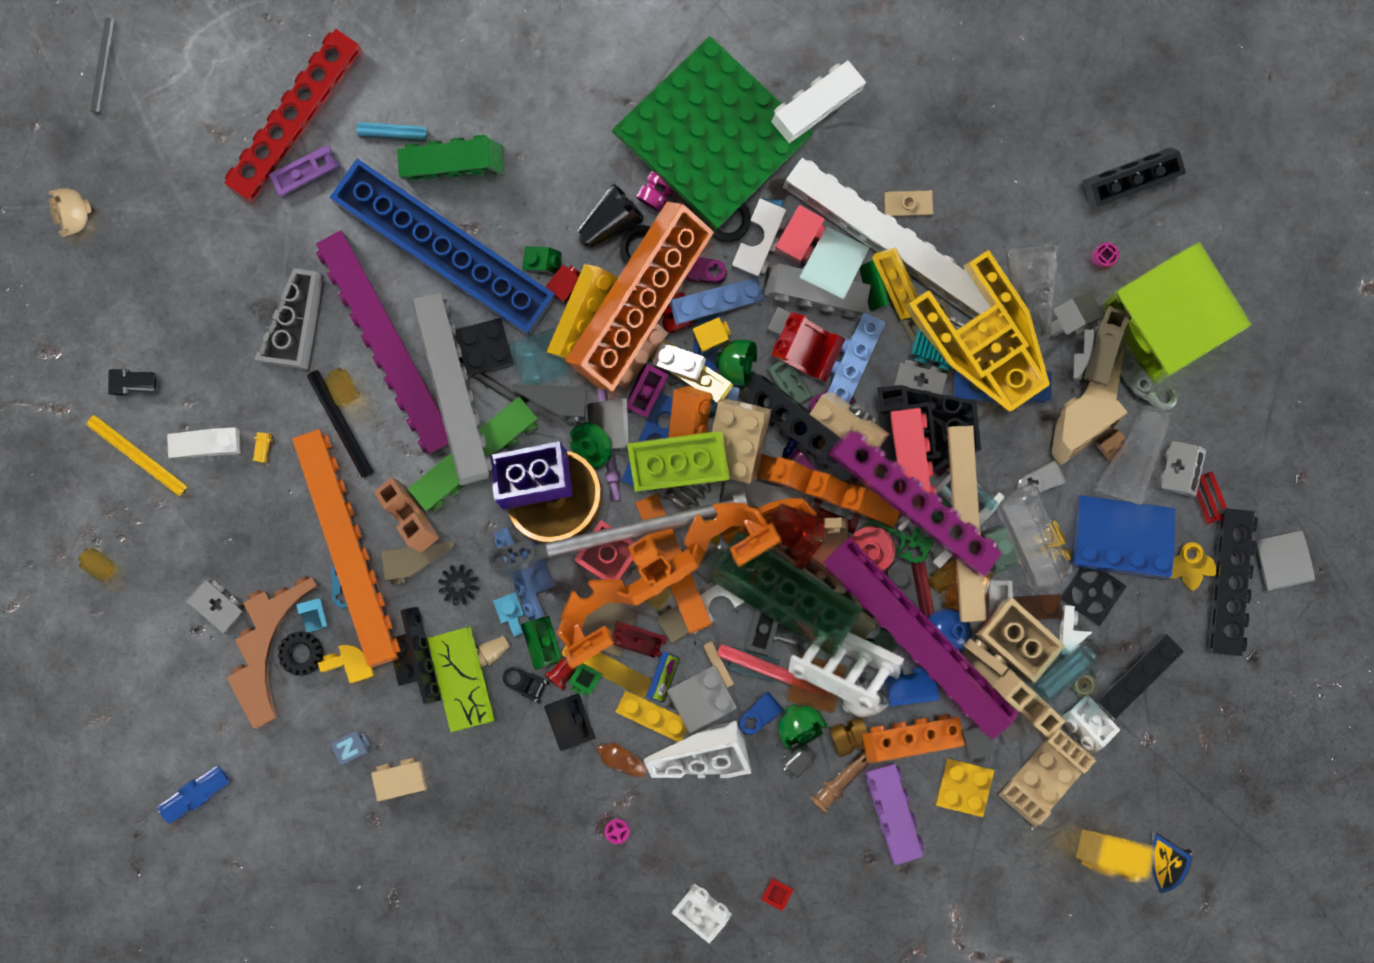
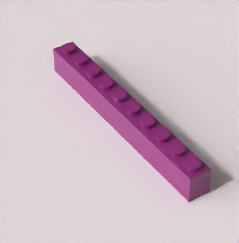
(384, 340)
(920, 638)

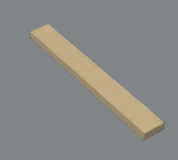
(966, 504)

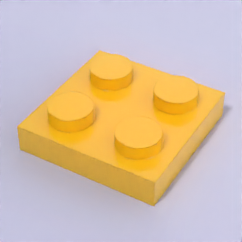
(964, 787)

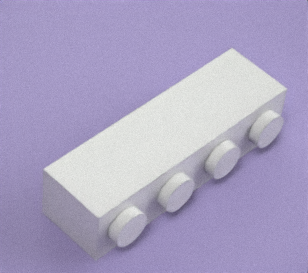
(818, 101)

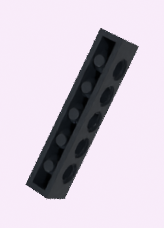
(755, 393)
(1223, 592)

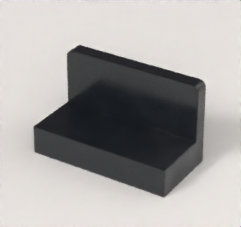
(569, 722)

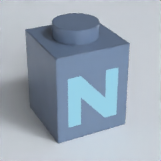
(350, 747)

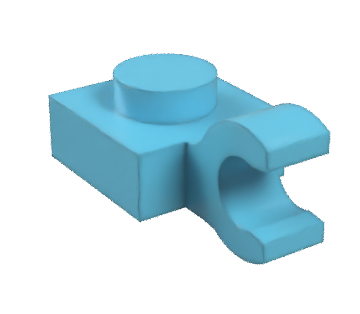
(509, 611)

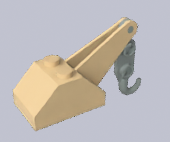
(1097, 410)

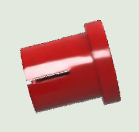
(560, 674)

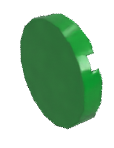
(591, 444)

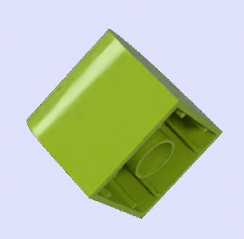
(1178, 312)

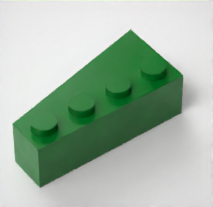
(450, 158)

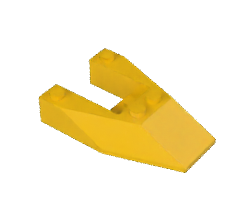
(996, 347)

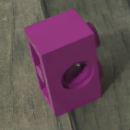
(645, 390)

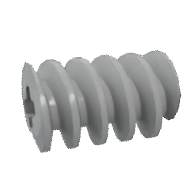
(688, 495)

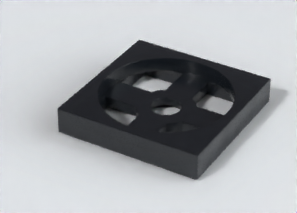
(1097, 618)

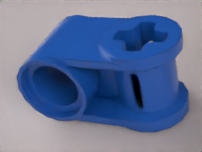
(763, 712)

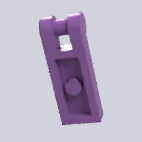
(303, 171)

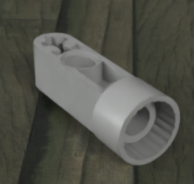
(758, 493)

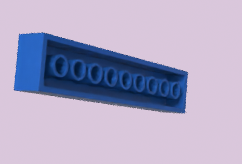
(442, 247)

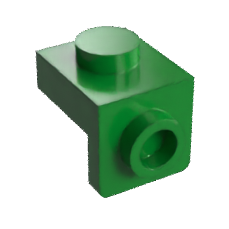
(541, 259)

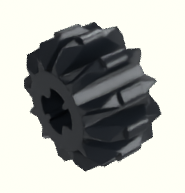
(462, 591)

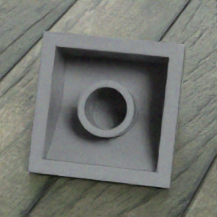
(701, 699)

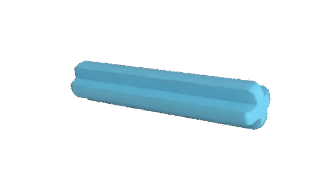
(391, 131)

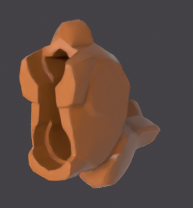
(621, 760)

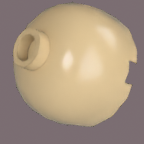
(69, 210)

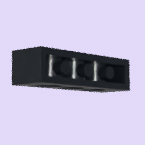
(1134, 177)

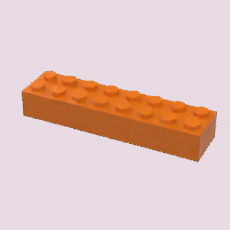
(639, 296)

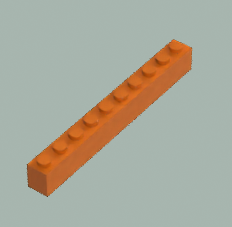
(345, 548)

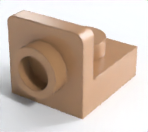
(1110, 443)

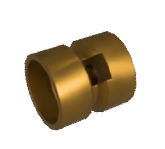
(848, 736)

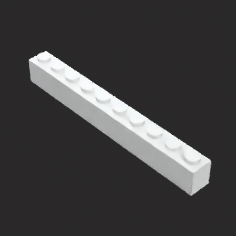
(882, 233)

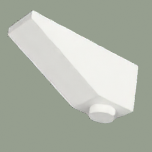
(204, 443)

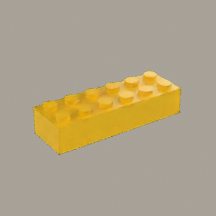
(1114, 855)

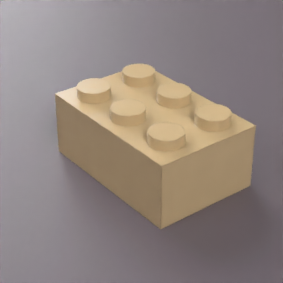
(744, 436)
(1019, 640)

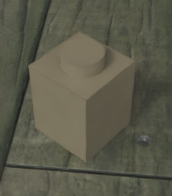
(672, 623)

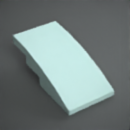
(834, 262)

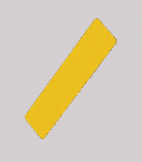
(619, 673)

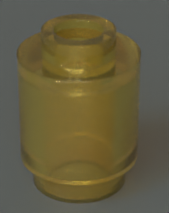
(96, 564)

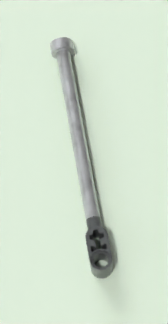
(599, 537)

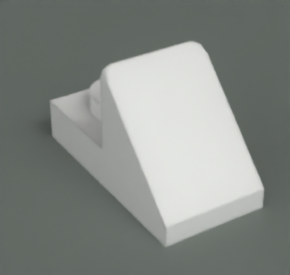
(1067, 635)

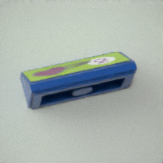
(663, 677)

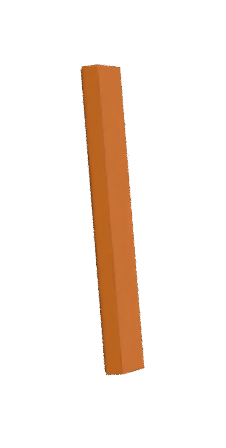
(684, 591)

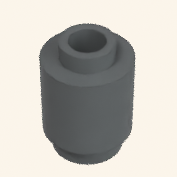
(798, 760)

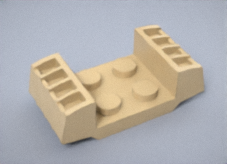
(1047, 777)

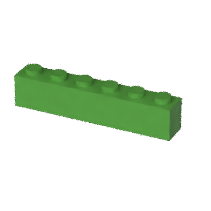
(498, 433)

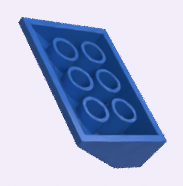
(1124, 537)

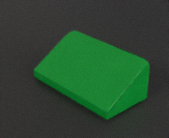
(877, 296)
(541, 642)

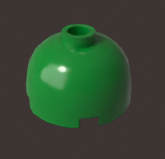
(737, 361)
(800, 725)

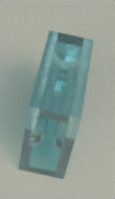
(1065, 672)

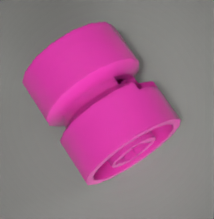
(650, 196)

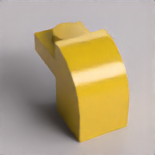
(352, 659)

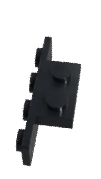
(414, 657)

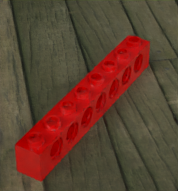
(306, 109)

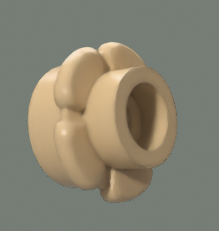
(1088, 690)

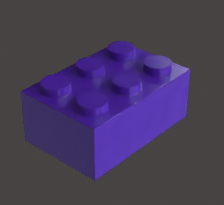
(531, 475)

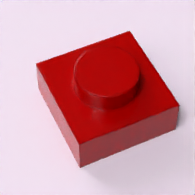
(777, 894)

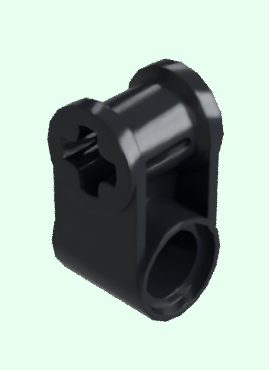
(527, 684)

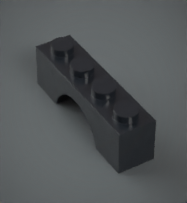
(1139, 677)

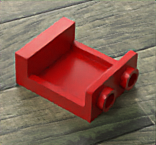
(807, 347)

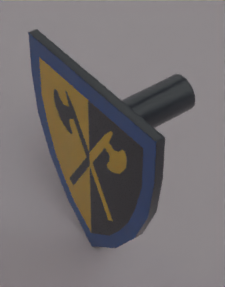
(1169, 863)

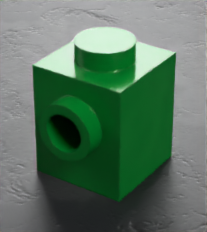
(585, 679)

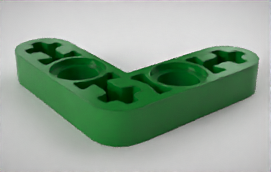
(916, 540)

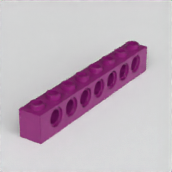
(844, 454)

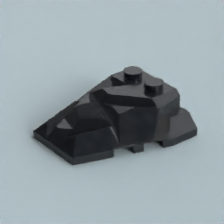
(940, 412)

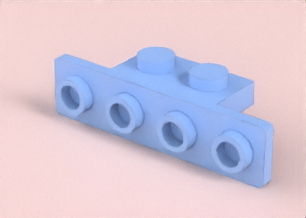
(855, 357)

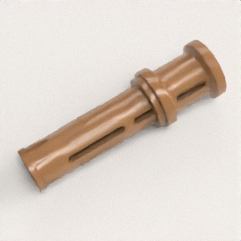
(834, 789)

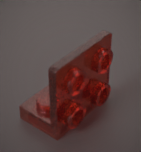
(798, 531)

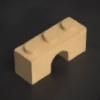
(836, 416)
(1029, 703)

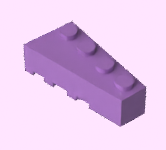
(893, 813)

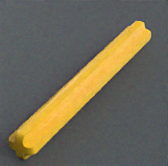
(136, 455)

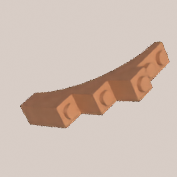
(267, 614)

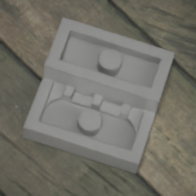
(1081, 360)
(612, 419)
(1285, 560)

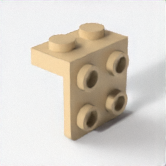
(988, 666)

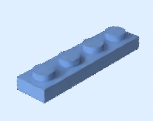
(716, 300)

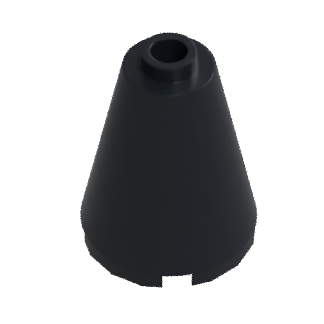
(609, 218)

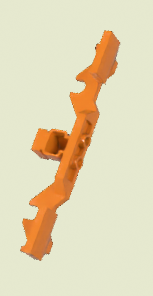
(659, 573)

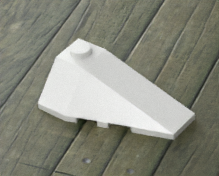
(712, 751)

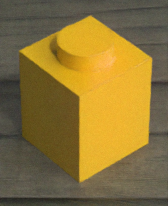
(712, 334)

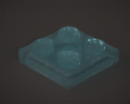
(532, 360)

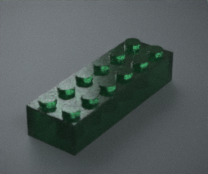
(789, 597)

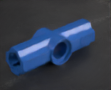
(193, 794)

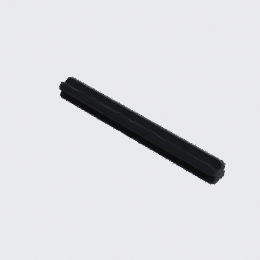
(340, 424)

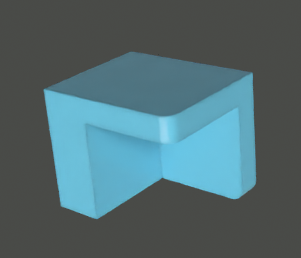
(313, 615)

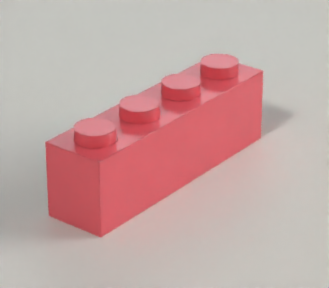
(912, 447)

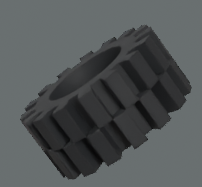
(286, 648)

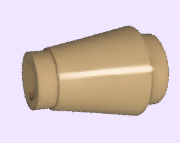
(491, 651)

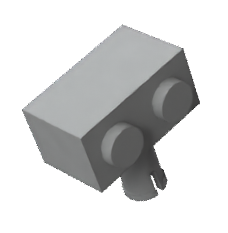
(1076, 315)

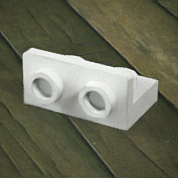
(1090, 724)
(702, 913)

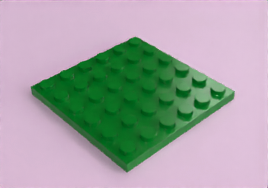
(709, 133)

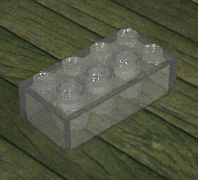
(1035, 538)

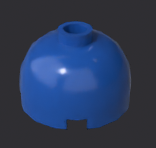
(950, 626)

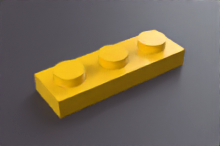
(895, 280)
(651, 716)

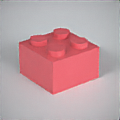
(799, 235)
(606, 560)

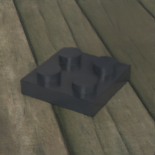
(484, 347)

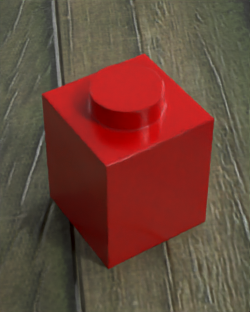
(563, 283)

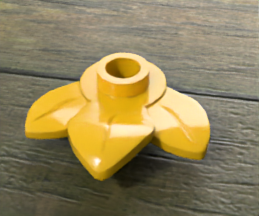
(1194, 569)

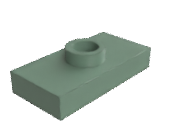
(790, 382)

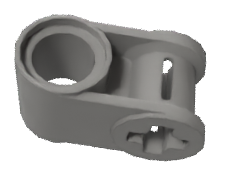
(1045, 477)

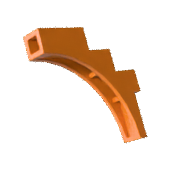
(827, 488)

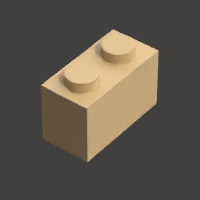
(398, 780)

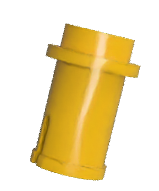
(262, 447)

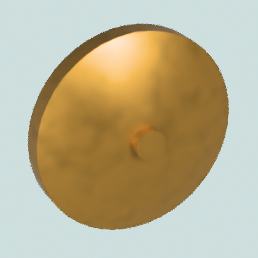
(563, 516)

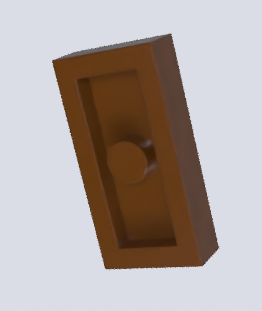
(1041, 606)

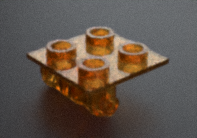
(812, 695)

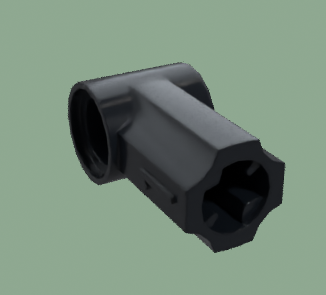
(125, 382)

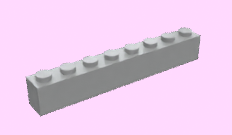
(450, 388)

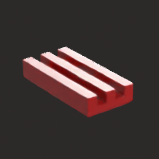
(1218, 494)

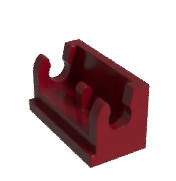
(637, 639)

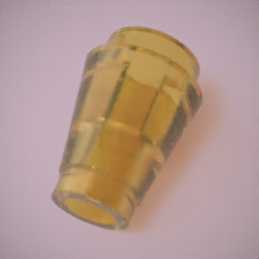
(942, 578)

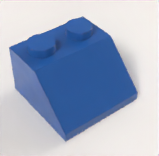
(911, 688)

